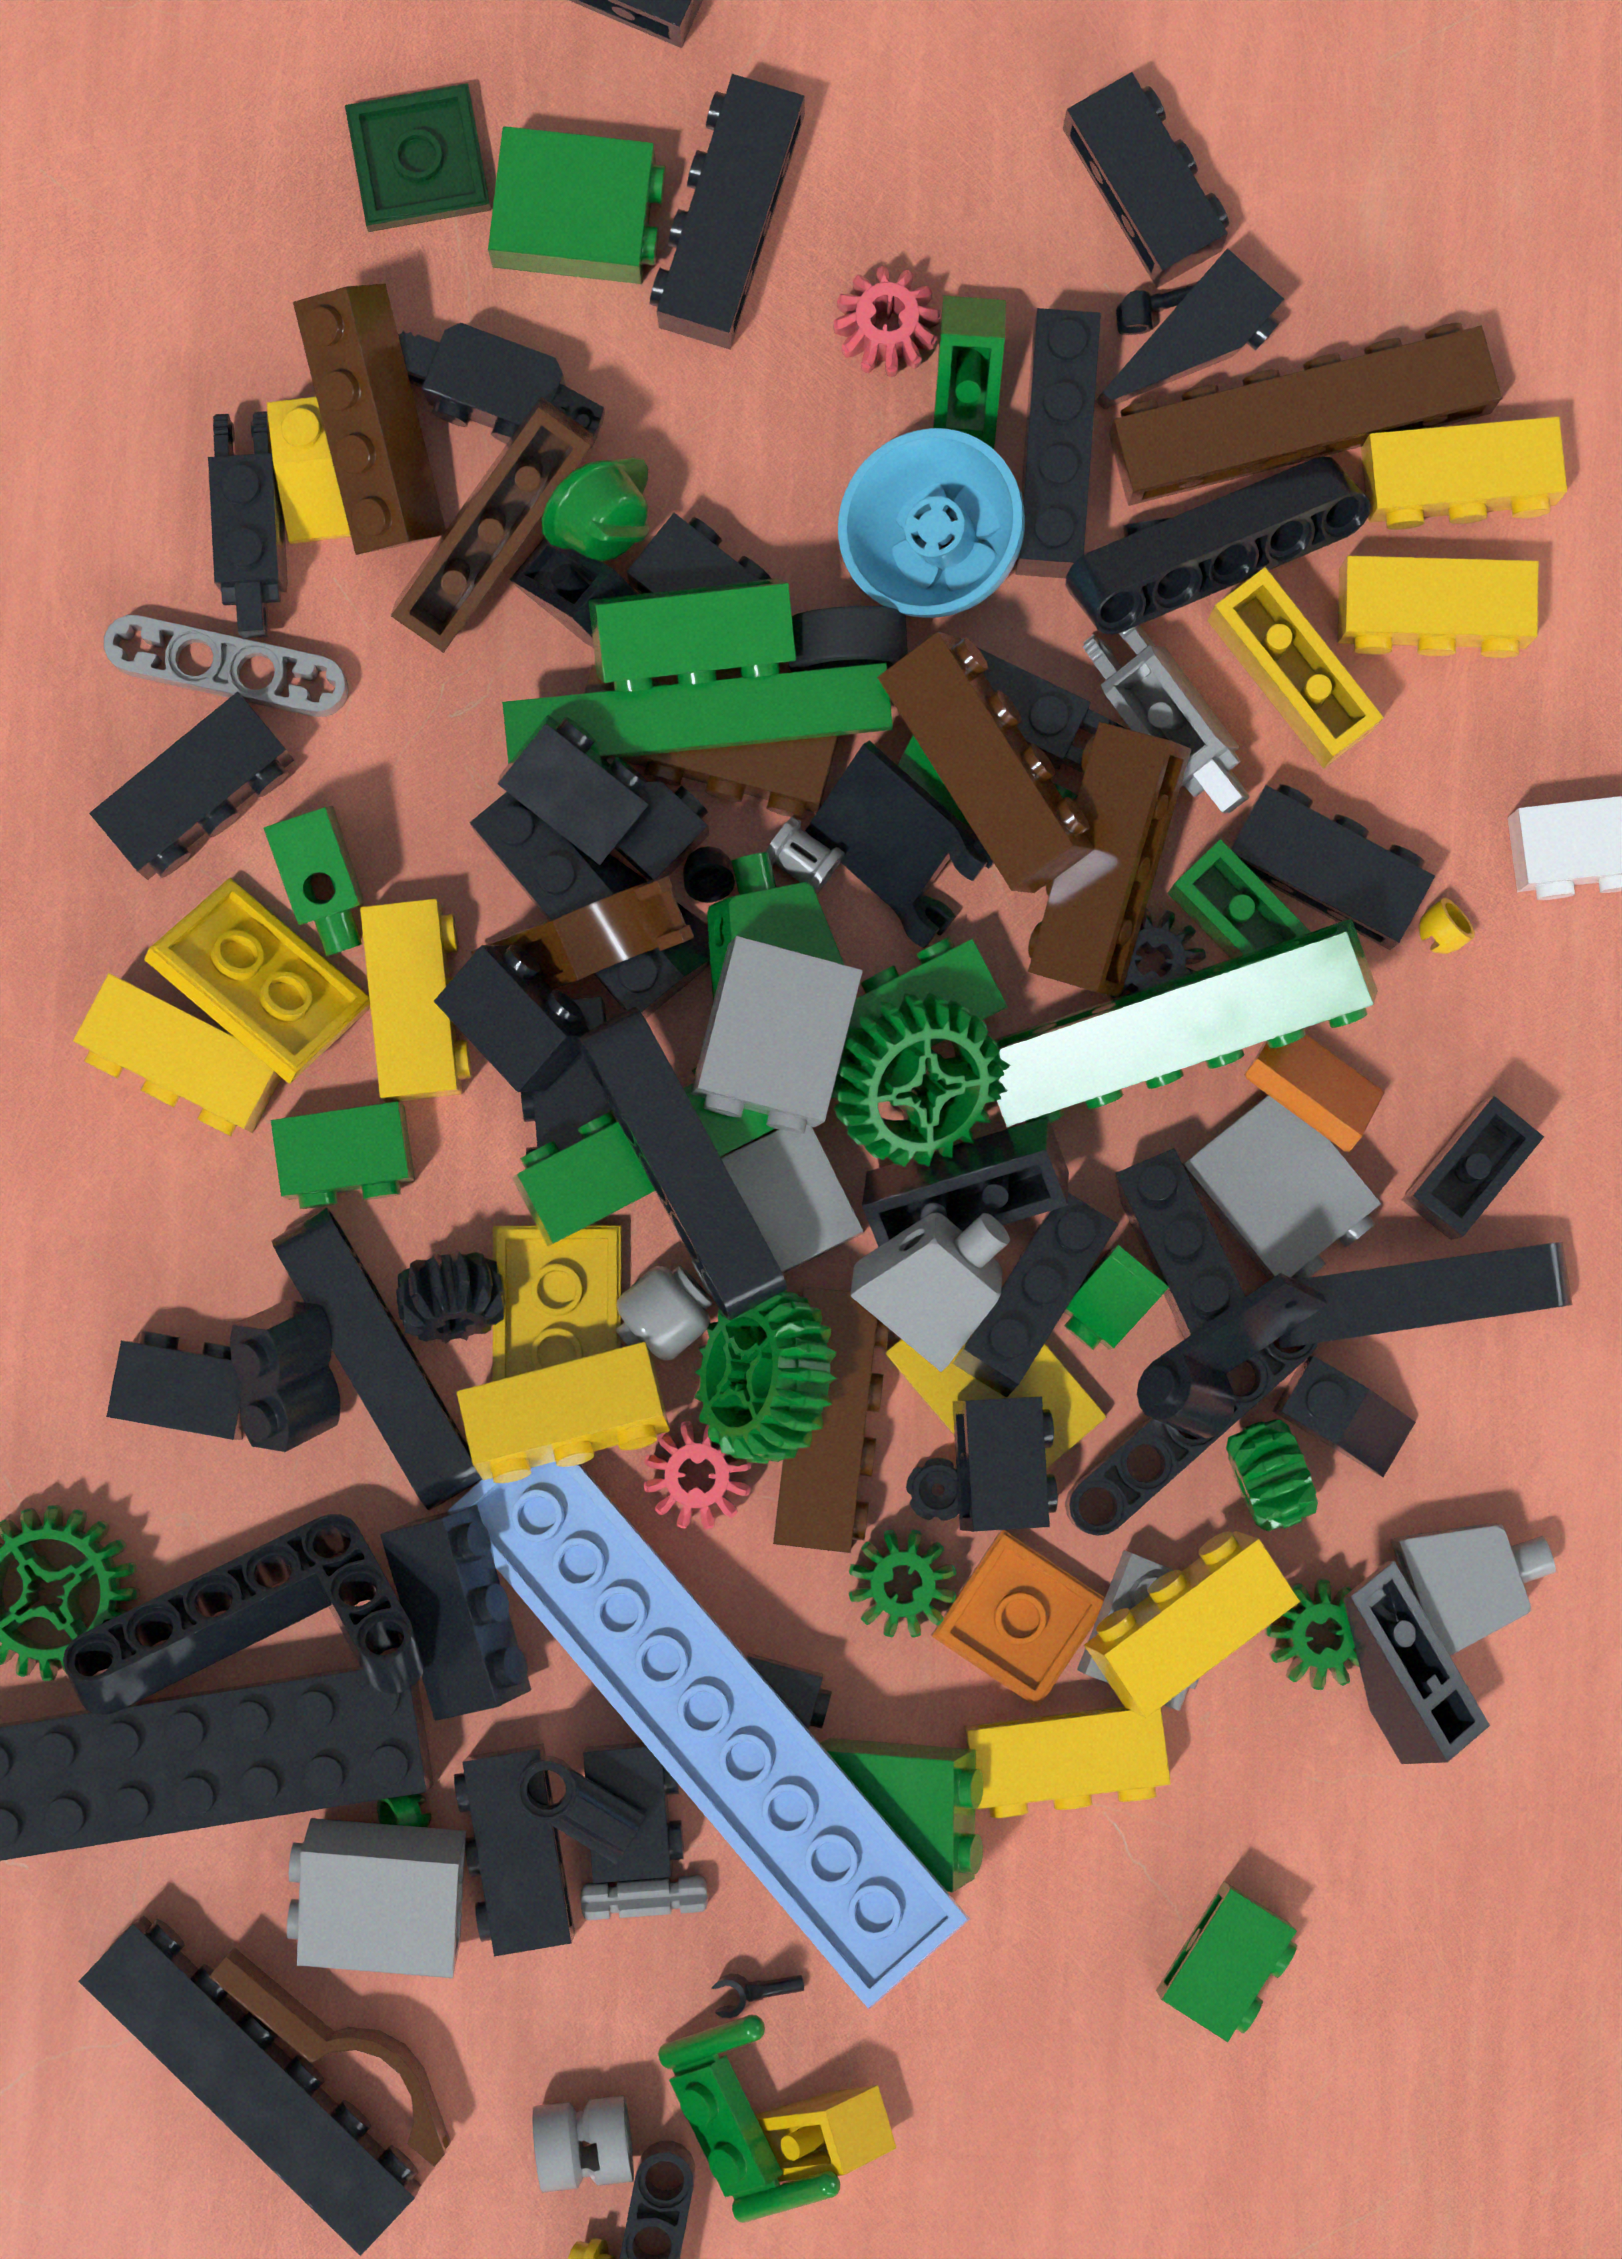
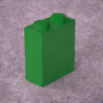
(575, 205)
(924, 1797)

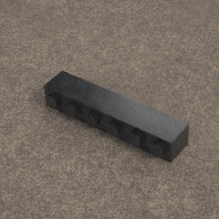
(253, 2083)

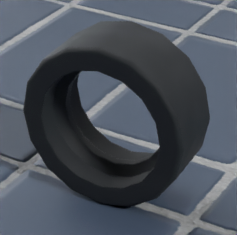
(848, 637)

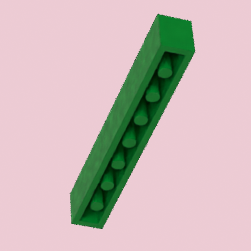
(602, 1171)

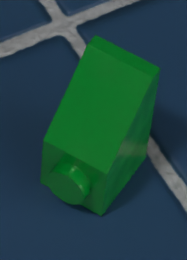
(970, 366)
(1112, 1299)

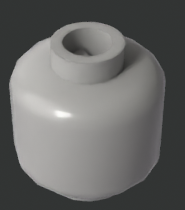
(664, 1311)

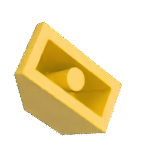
(305, 472)
(828, 2132)

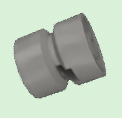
(559, 2146)

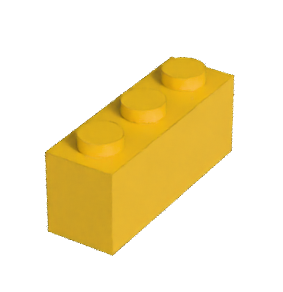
(1464, 472)
(1438, 604)
(1294, 668)
(405, 974)
(176, 1056)
(563, 1413)
(1190, 1621)
(1069, 1759)

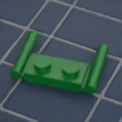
(728, 2127)

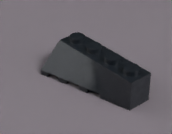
(565, 879)

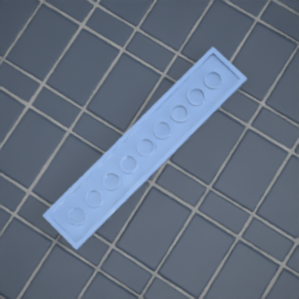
(717, 1726)

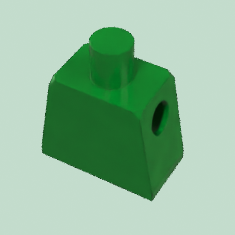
(311, 846)
(768, 914)

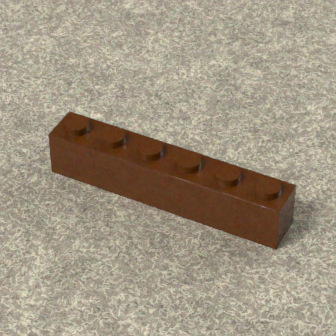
(1303, 413)

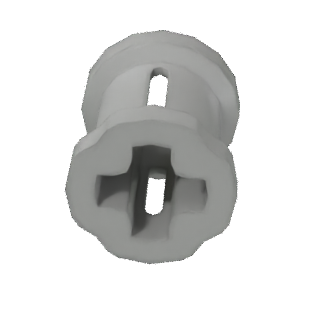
(803, 855)

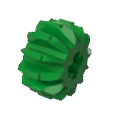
(1272, 1475)
(921, 1593)
(1296, 1640)

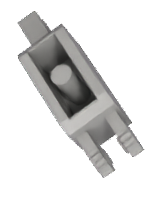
(1163, 702)

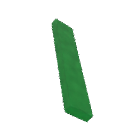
(714, 712)

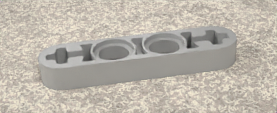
(228, 658)

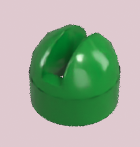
(403, 1811)

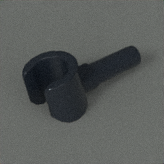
(1136, 309)
(755, 1991)

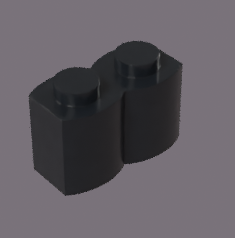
(285, 1375)

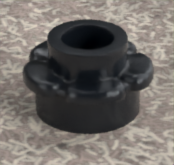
(920, 1485)

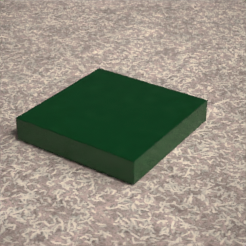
(417, 157)

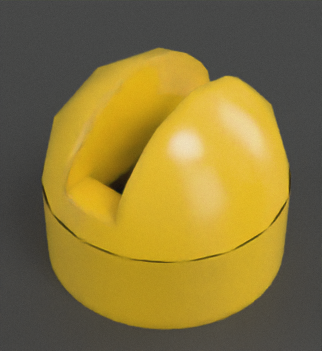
(1447, 926)

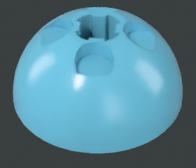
(904, 511)

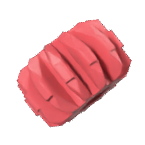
(888, 297)
(697, 1496)

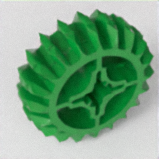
(897, 1065)
(766, 1379)
(37, 1568)

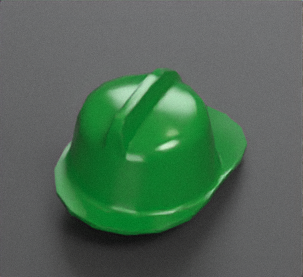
(599, 509)

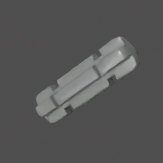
(644, 1897)

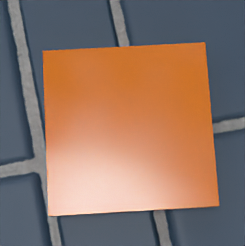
(1317, 1089)
(1019, 1618)

